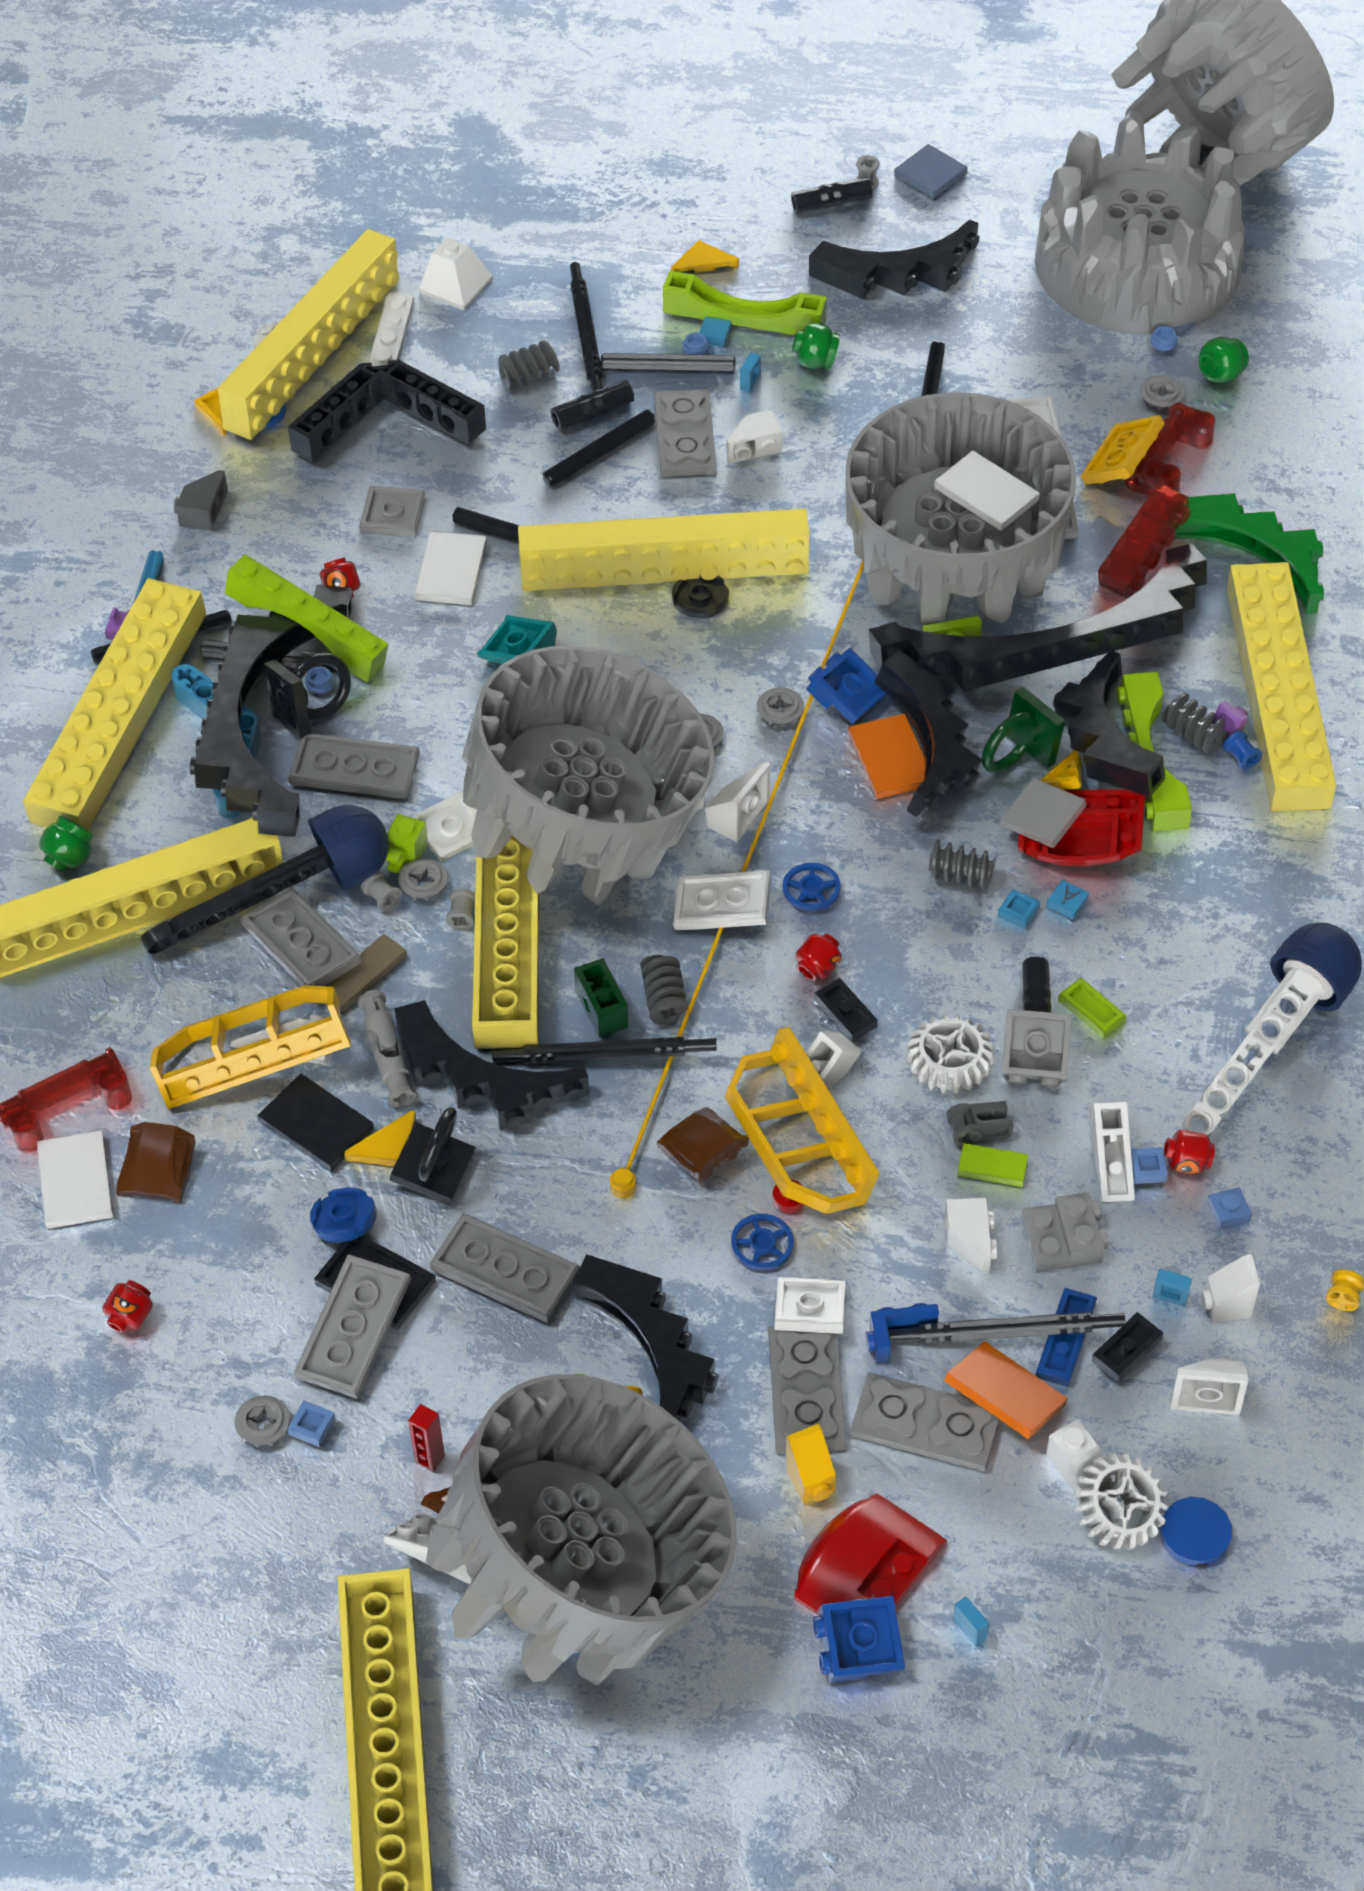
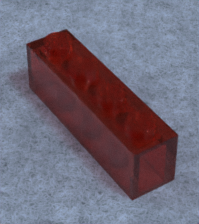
(1144, 541)

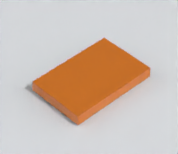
(889, 755)
(1006, 1390)

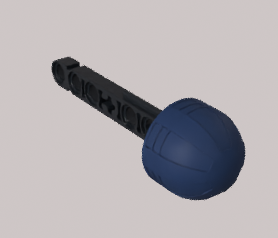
(349, 844)

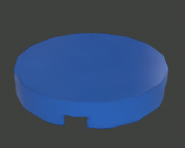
(343, 1215)
(1196, 1531)

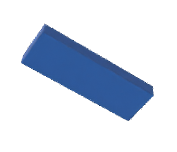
(1063, 1350)

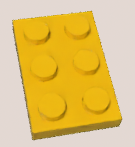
(1122, 450)

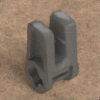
(979, 1122)

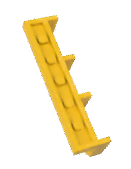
(252, 1060)
(828, 1119)

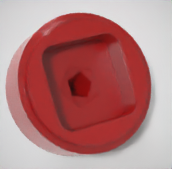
(784, 1203)

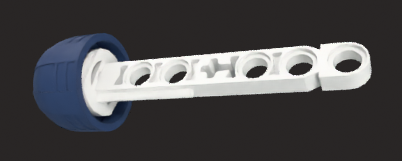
(1314, 970)

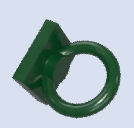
(1030, 726)

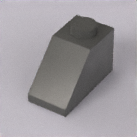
(201, 501)

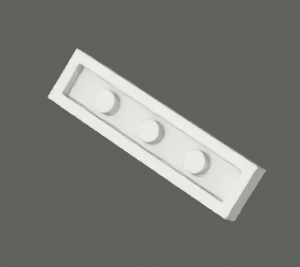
(392, 328)

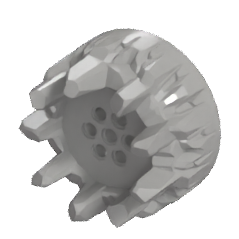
(1236, 74)
(1141, 234)
(930, 541)
(584, 765)
(584, 1524)

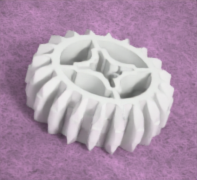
(955, 1063)
(1114, 1527)

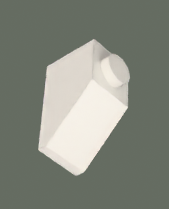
(832, 1056)
(1232, 1291)
(1071, 1451)

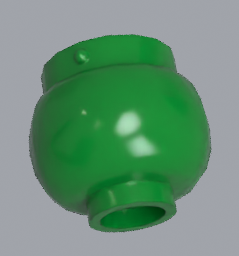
(816, 346)
(1223, 359)
(66, 844)

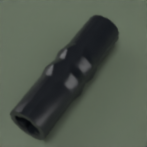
(831, 195)
(592, 404)
(1036, 985)

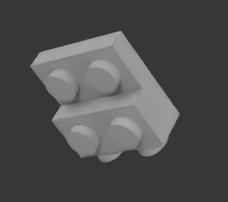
(1036, 1047)
(1065, 1233)

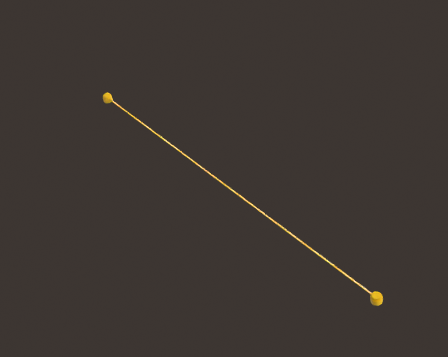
(623, 1180)

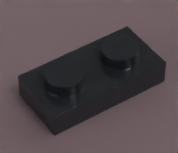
(845, 1009)
(1127, 1347)

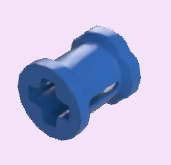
(1242, 750)

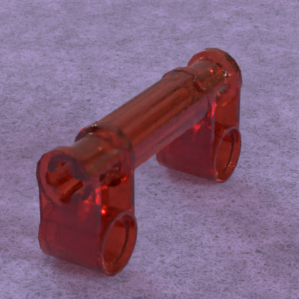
(1189, 427)
(102, 1072)

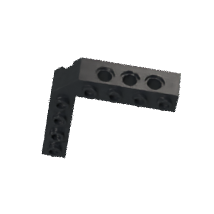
(366, 388)

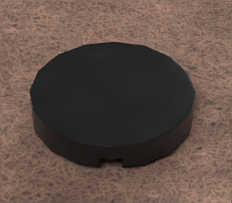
(700, 597)

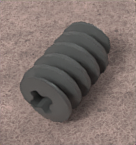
(526, 362)
(1194, 724)
(961, 865)
(663, 988)

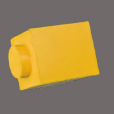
(810, 1464)

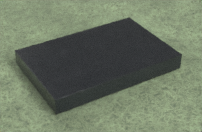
(315, 1121)
(369, 1250)

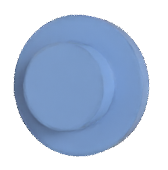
(1164, 338)
(695, 344)
(319, 680)

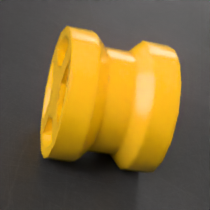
(1345, 1290)

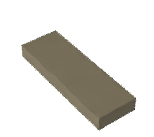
(376, 963)

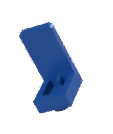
(889, 1318)

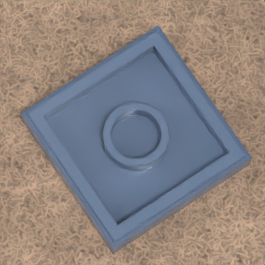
(930, 171)

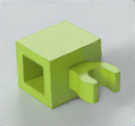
(406, 842)

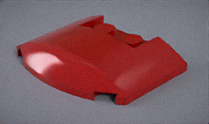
(1102, 833)
(866, 1554)

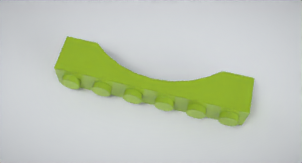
(693, 298)
(264, 589)
(1142, 702)

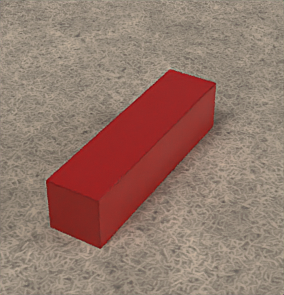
(426, 1437)

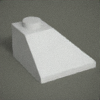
(454, 275)
(739, 803)
(1210, 1386)

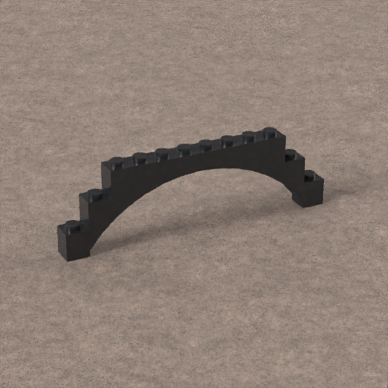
(987, 660)
(221, 753)

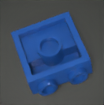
(846, 685)
(859, 1639)

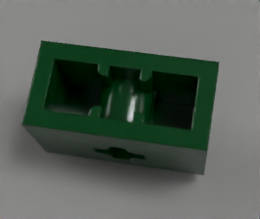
(601, 997)

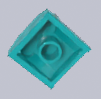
(516, 637)

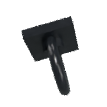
(290, 697)
(433, 1159)

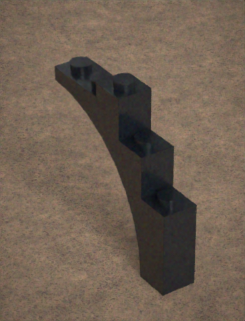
(898, 271)
(940, 731)
(1106, 750)
(475, 1080)
(637, 1304)

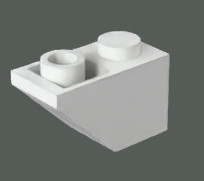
(755, 437)
(969, 1229)

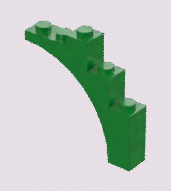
(1261, 535)

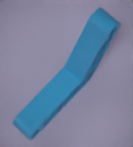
(193, 691)

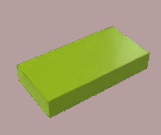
(1092, 1008)
(992, 1165)

